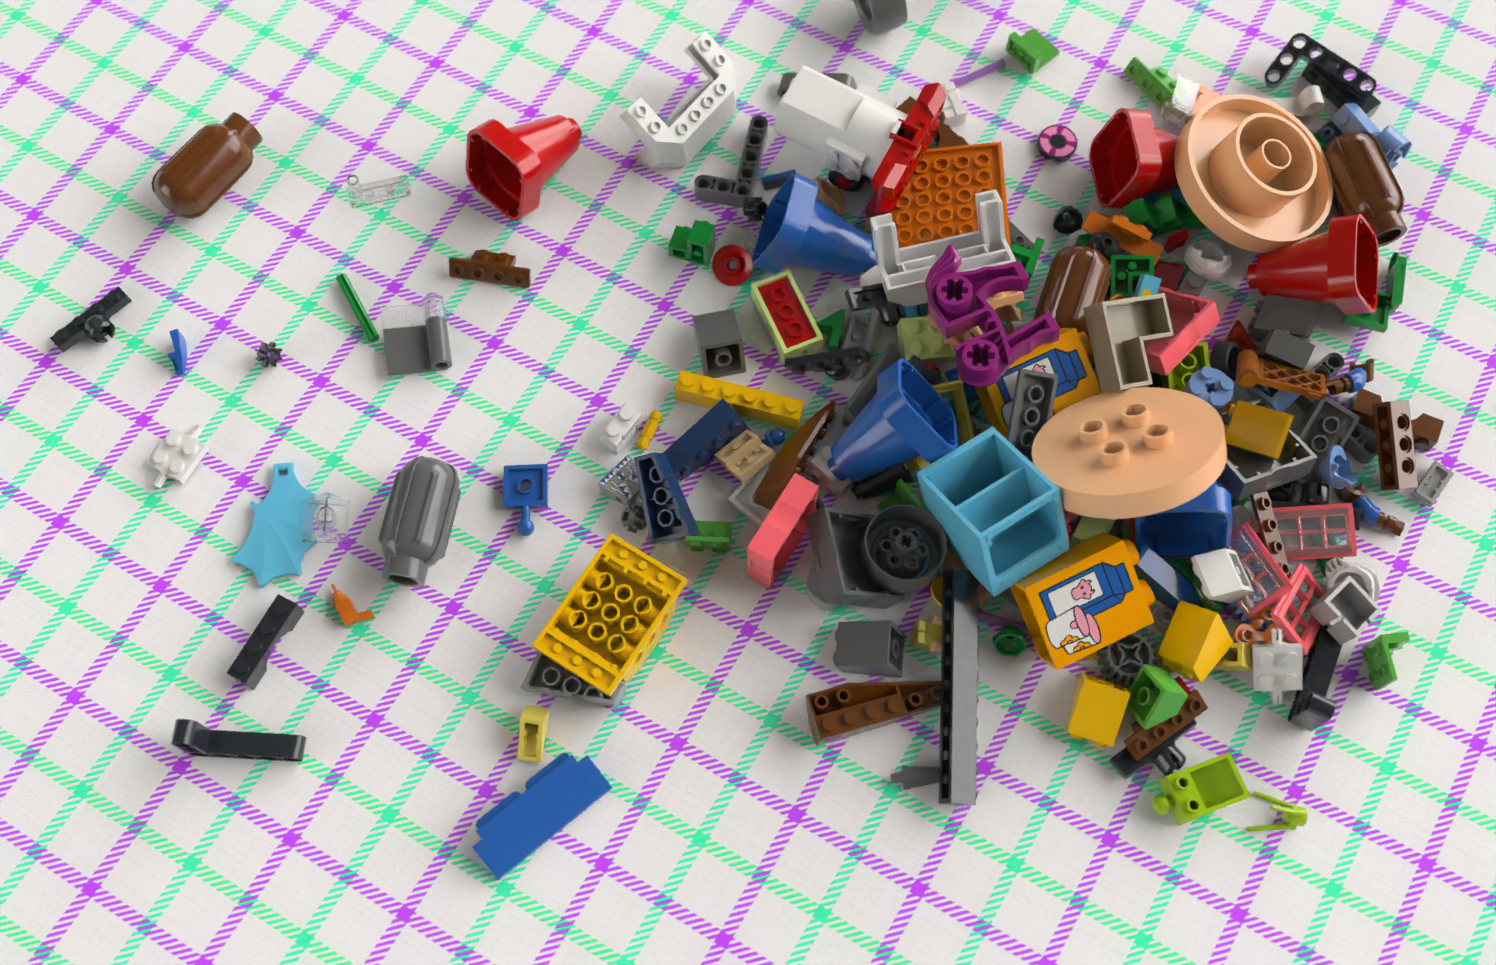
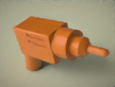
(347, 609)

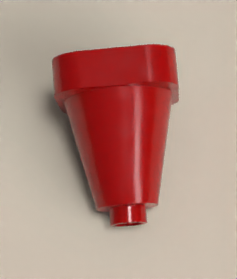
(1131, 159)
(517, 161)
(1325, 268)

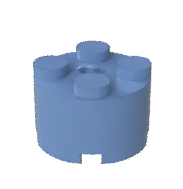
(1393, 145)
(1211, 386)

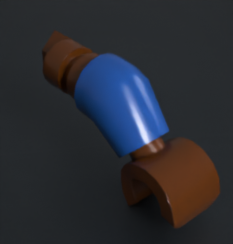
(1354, 380)
(1370, 513)

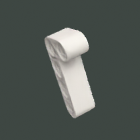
(1305, 106)

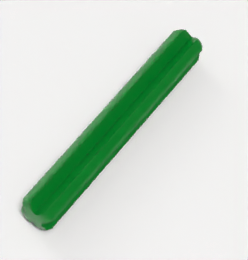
(357, 307)

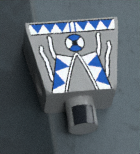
(622, 483)

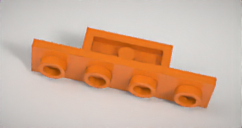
(1131, 237)

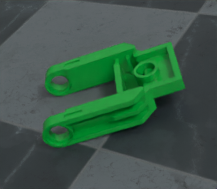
(1386, 302)

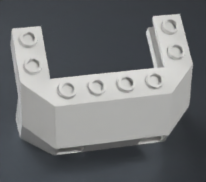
(697, 120)
(906, 268)

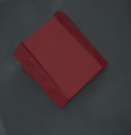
(1169, 273)

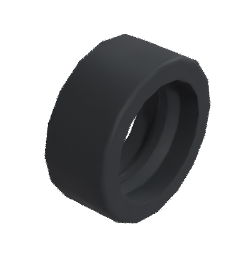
(1224, 358)

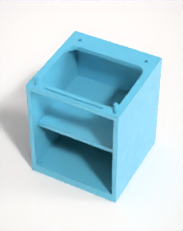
(995, 510)

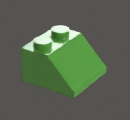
(1154, 696)

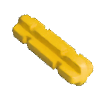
(649, 430)

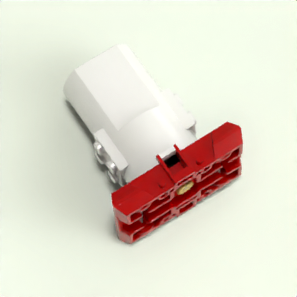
(861, 131)

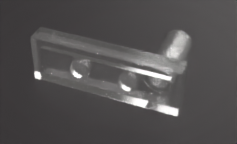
(377, 191)

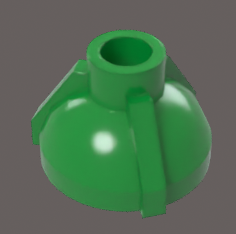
(1009, 641)

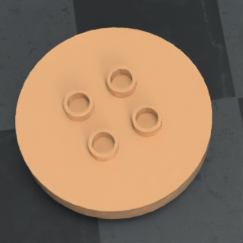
(1253, 173)
(1131, 452)

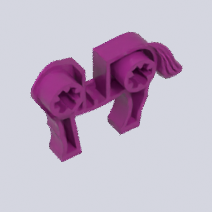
(960, 303)

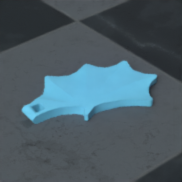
(276, 533)

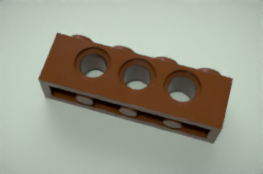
(1395, 445)

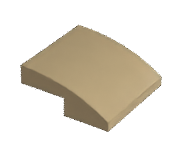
(745, 455)

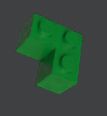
(1156, 217)
(693, 244)
(1128, 269)

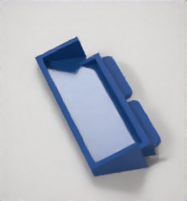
(530, 819)

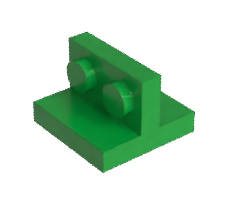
(1027, 257)

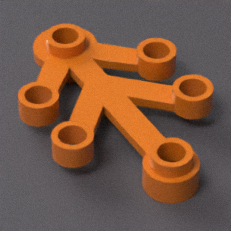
(1253, 635)

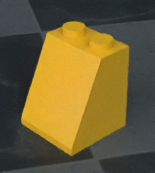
(1257, 429)
(1193, 642)
(1097, 710)

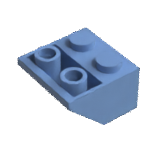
(1346, 120)
(1276, 398)

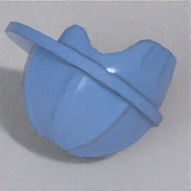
(1336, 469)

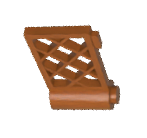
(1253, 371)

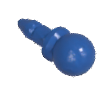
(775, 437)

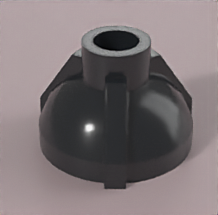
(1068, 223)
(1097, 241)
(1282, 494)

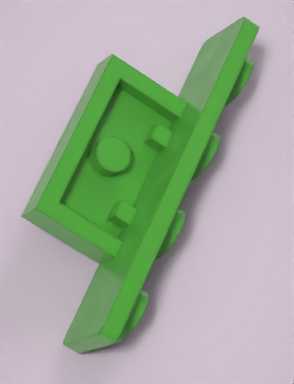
(1152, 81)

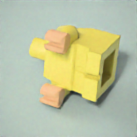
(927, 635)

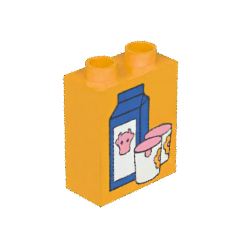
(1064, 358)
(1084, 600)

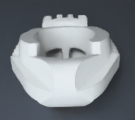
(1202, 260)
(1364, 575)

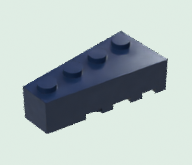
(704, 439)
(663, 501)

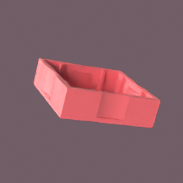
(1191, 321)
(781, 531)

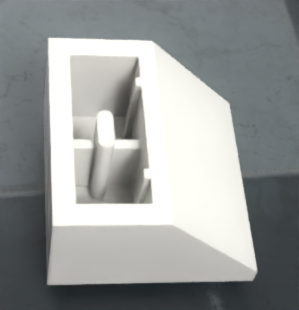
(1222, 575)

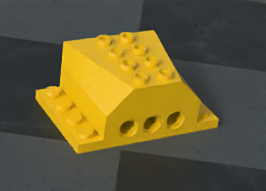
(612, 616)

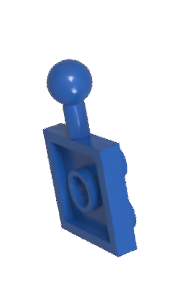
(533, 498)

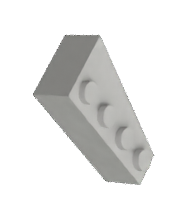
(554, 680)

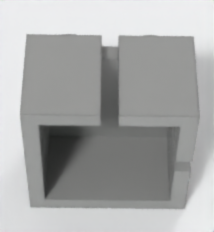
(1345, 610)

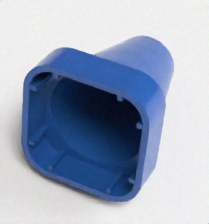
(809, 234)
(895, 426)
(1190, 528)

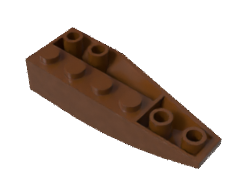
(794, 456)
(867, 706)

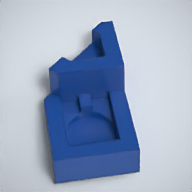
(179, 356)

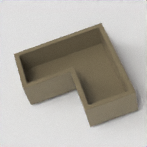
(1118, 338)

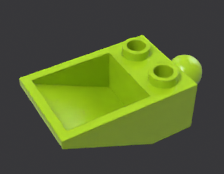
(1203, 787)

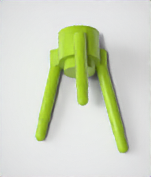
(1291, 813)

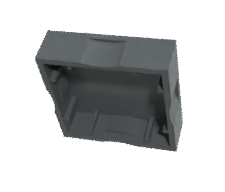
(1253, 473)
(836, 551)

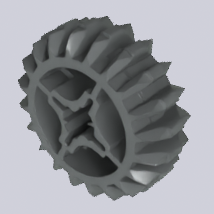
(1134, 662)

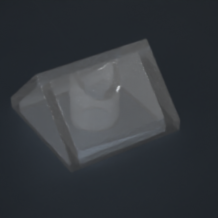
(326, 519)

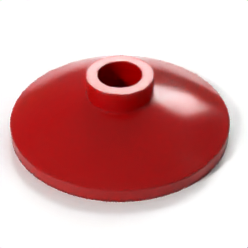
(723, 269)

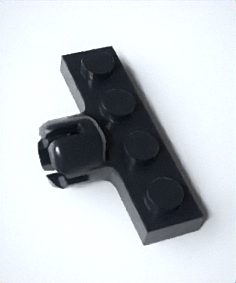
(875, 297)
(93, 322)
(832, 363)
(1315, 494)
(1165, 756)

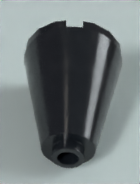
(881, 482)

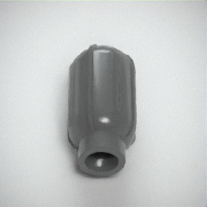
(418, 520)

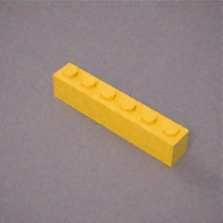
(744, 400)

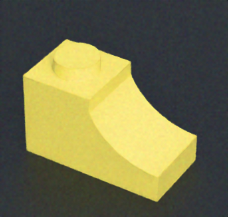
(1236, 659)
(532, 733)

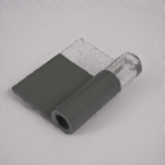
(416, 336)

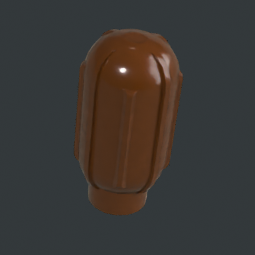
(206, 166)
(1366, 184)
(1074, 281)

